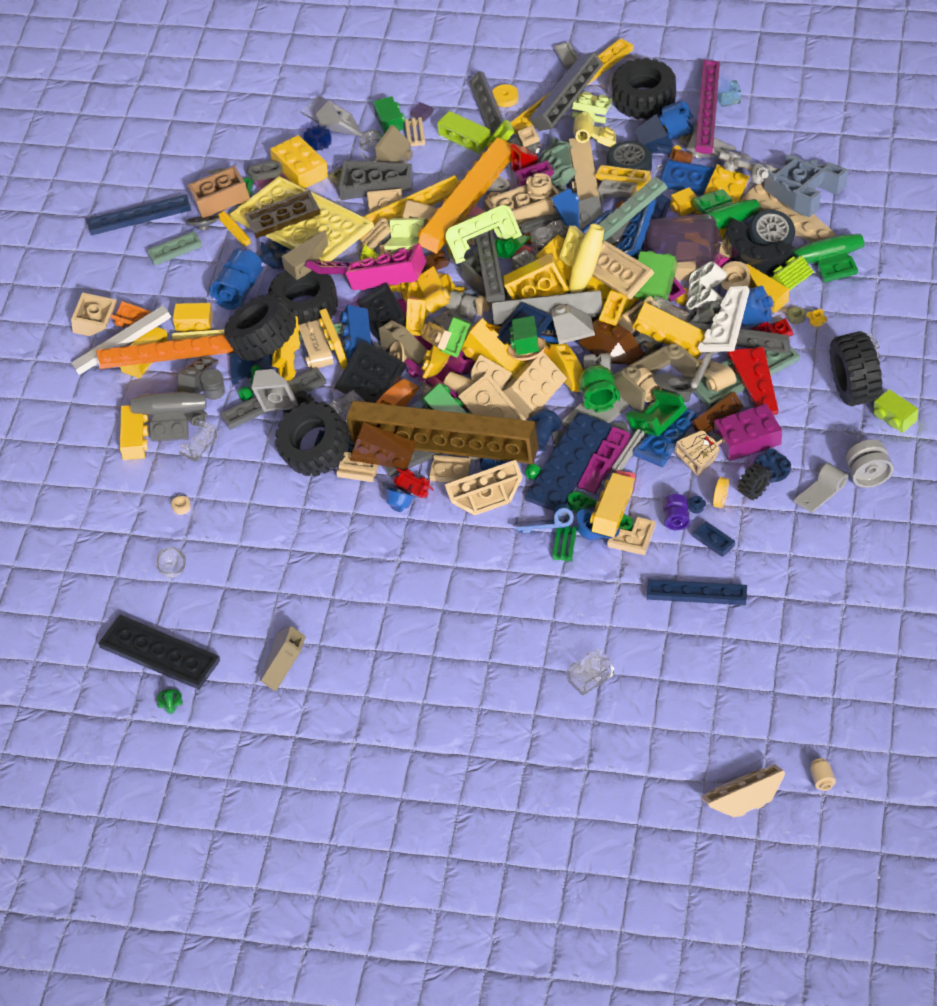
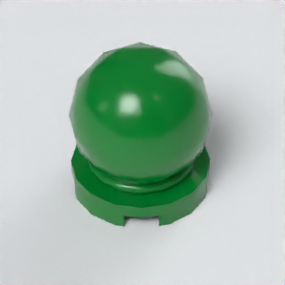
(598, 388)

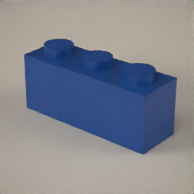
(354, 328)

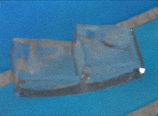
(667, 307)

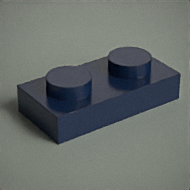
(714, 539)

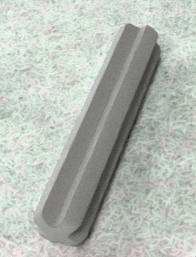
(627, 451)

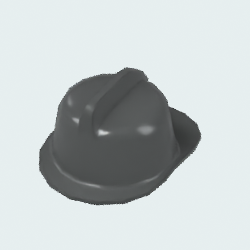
(675, 385)

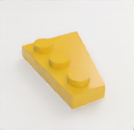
(330, 333)

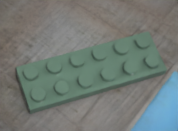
(776, 362)

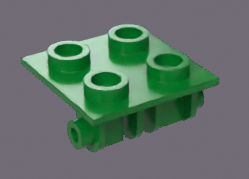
(507, 247)

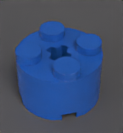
(677, 119)
(245, 262)
(230, 288)
(757, 307)

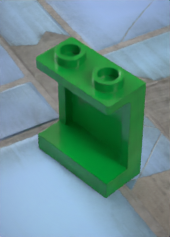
(659, 414)

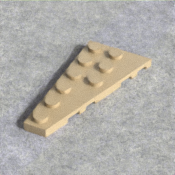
(806, 227)

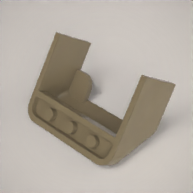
(669, 355)

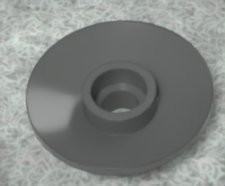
(202, 223)

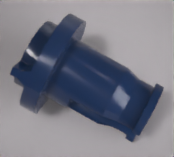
(545, 423)

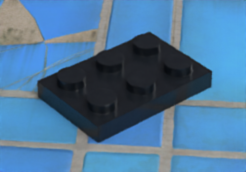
(382, 308)

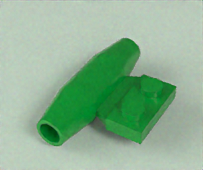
(722, 208)
(833, 255)

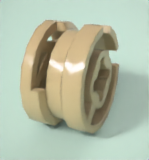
(539, 185)

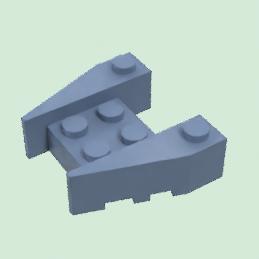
(798, 180)

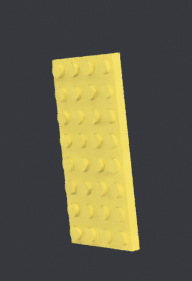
(341, 224)

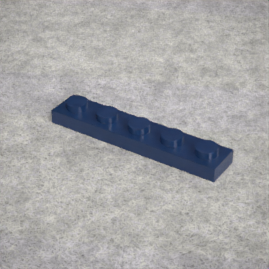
(697, 592)

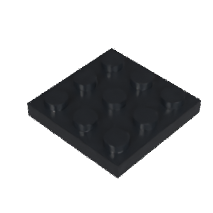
(370, 373)

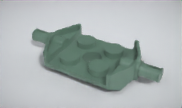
(563, 169)

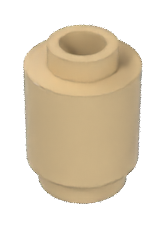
(822, 774)

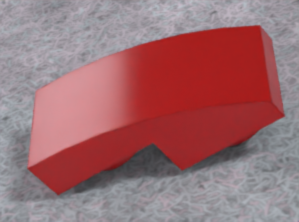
(779, 327)

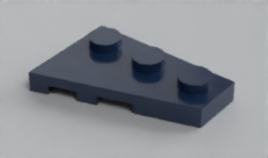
(241, 368)

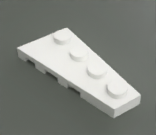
(727, 323)

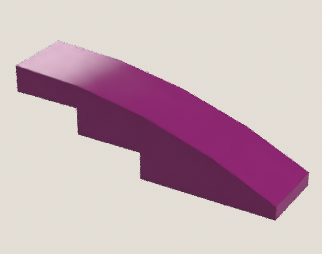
(602, 462)

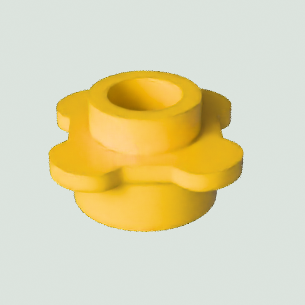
(816, 317)

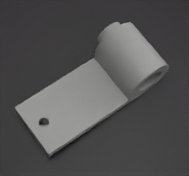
(829, 483)

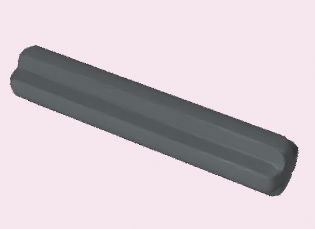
(541, 222)

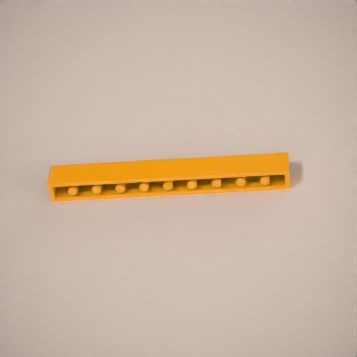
(466, 194)

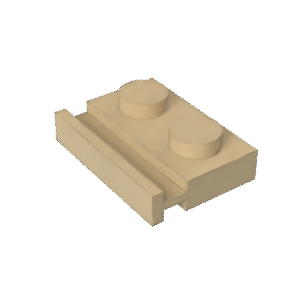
(449, 468)
(356, 470)

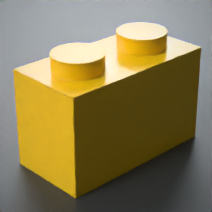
(193, 317)

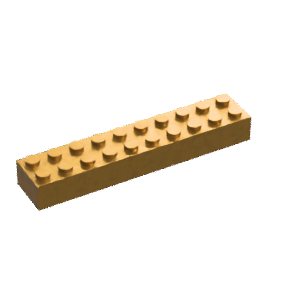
(450, 431)

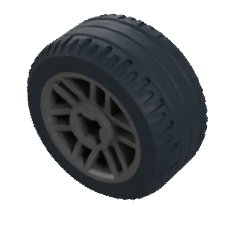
(630, 155)

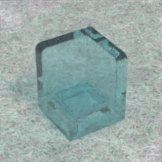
(730, 97)

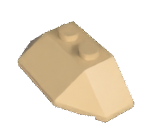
(485, 489)
(745, 792)

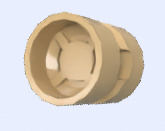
(647, 383)

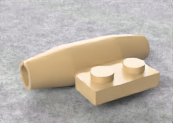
(482, 366)

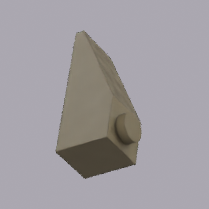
(312, 249)

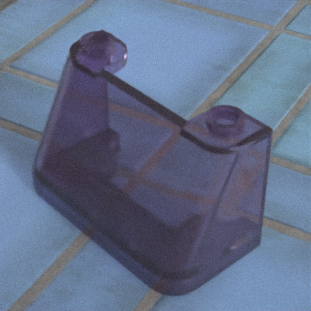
(685, 238)

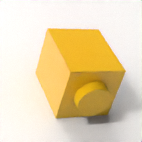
(682, 202)

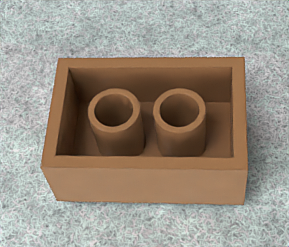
(218, 192)

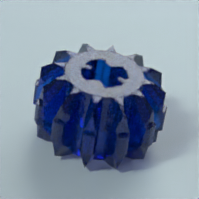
(318, 137)

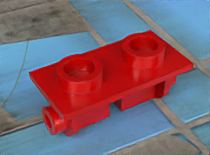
(419, 486)

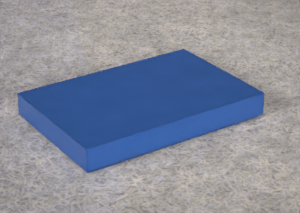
(684, 175)

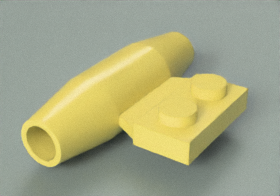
(584, 129)
(582, 253)

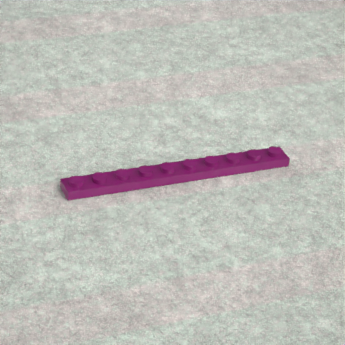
(707, 107)

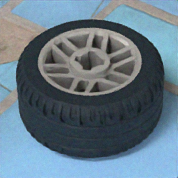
(769, 227)

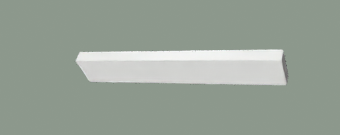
(123, 338)

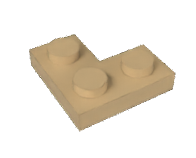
(637, 540)

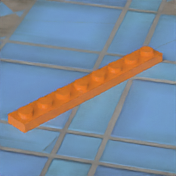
(163, 351)

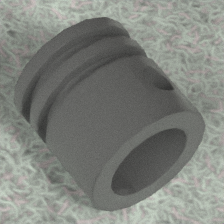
(212, 384)

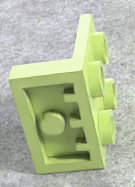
(404, 233)

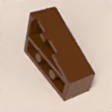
(382, 448)

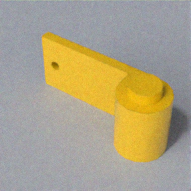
(433, 290)

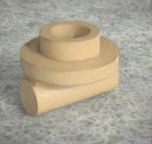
(482, 305)

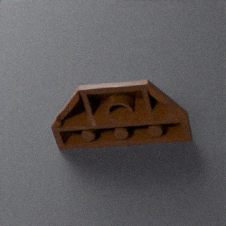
(612, 340)

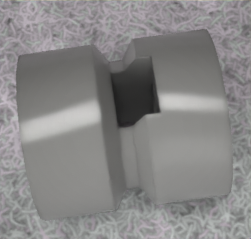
(462, 304)
(603, 359)

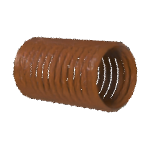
(684, 158)

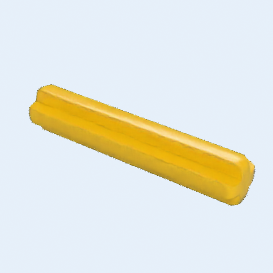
(234, 228)

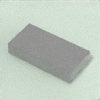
(566, 54)

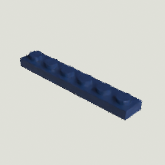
(138, 215)

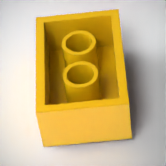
(300, 162)
(536, 279)

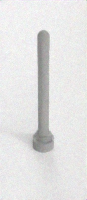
(704, 363)

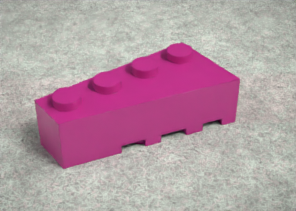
(393, 269)

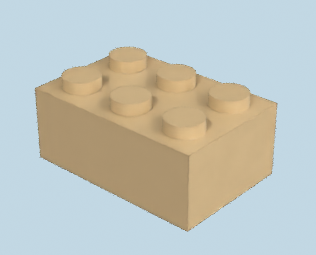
(534, 385)

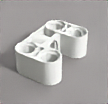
(701, 284)

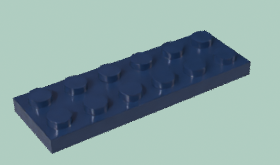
(568, 461)

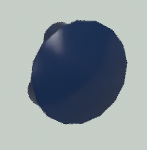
(776, 463)

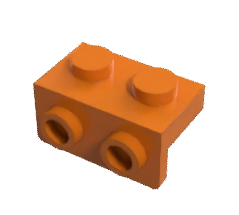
(128, 314)

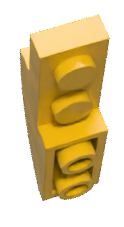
(284, 357)
(434, 362)
(567, 363)

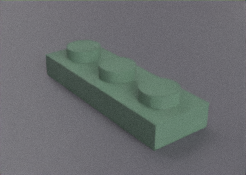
(174, 248)

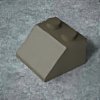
(393, 147)

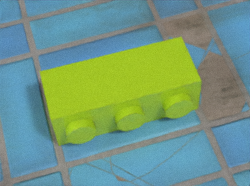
(463, 132)

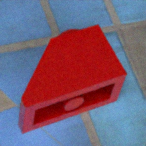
(521, 157)

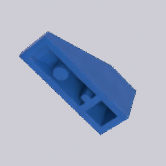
(567, 208)

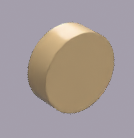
(181, 505)

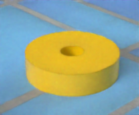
(505, 95)
(721, 492)

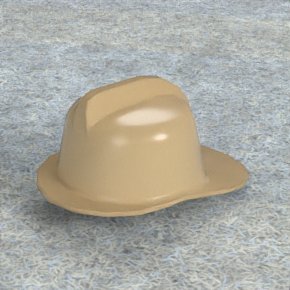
(737, 275)

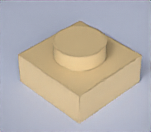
(528, 136)

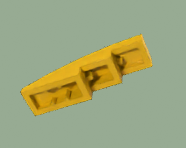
(613, 308)

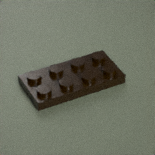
(282, 214)

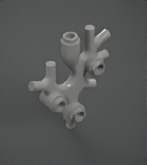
(741, 159)

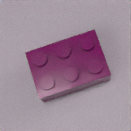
(748, 432)

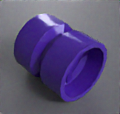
(676, 512)

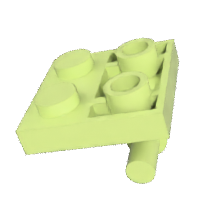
(592, 105)

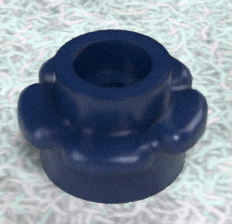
(696, 504)

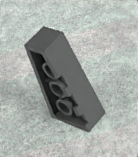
(363, 177)

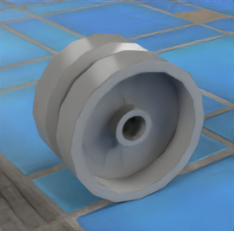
(869, 463)

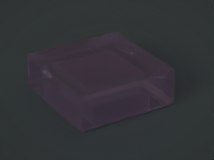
(422, 110)

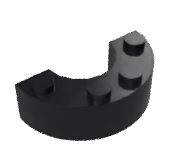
(762, 258)

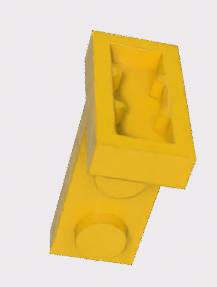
(416, 315)

